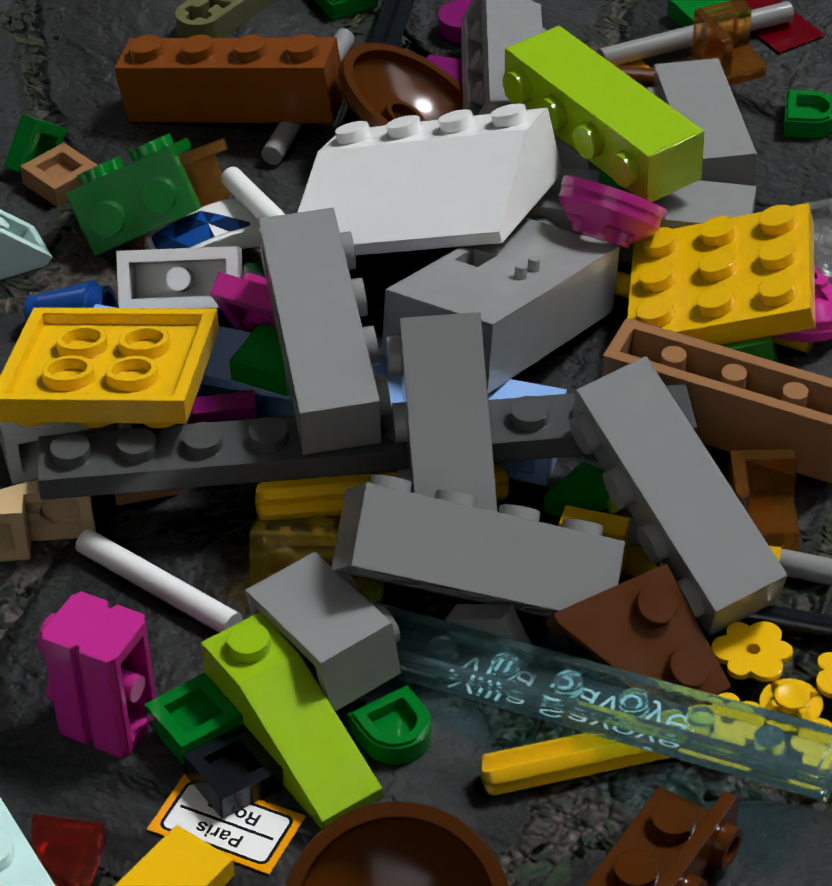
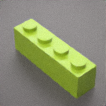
(605, 114)

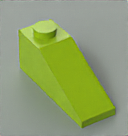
(290, 718)

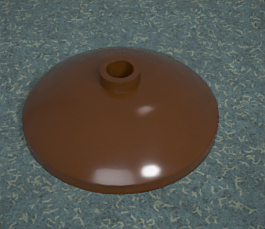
(391, 83)
(397, 847)

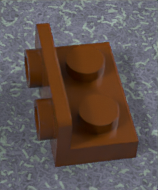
(673, 843)

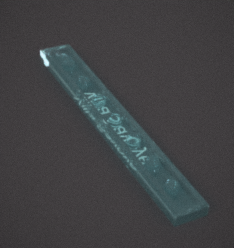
(616, 704)

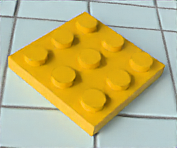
(728, 276)
(107, 366)

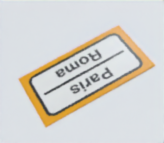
(249, 836)

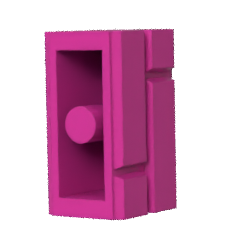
(98, 672)

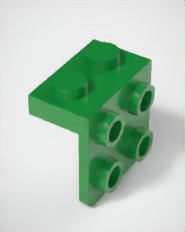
(133, 199)

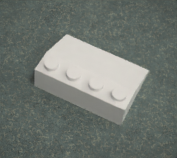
(435, 179)

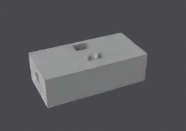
(529, 290)

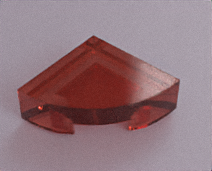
(68, 848)

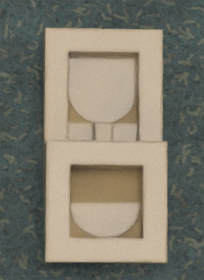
(30, 519)

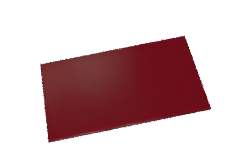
(785, 35)

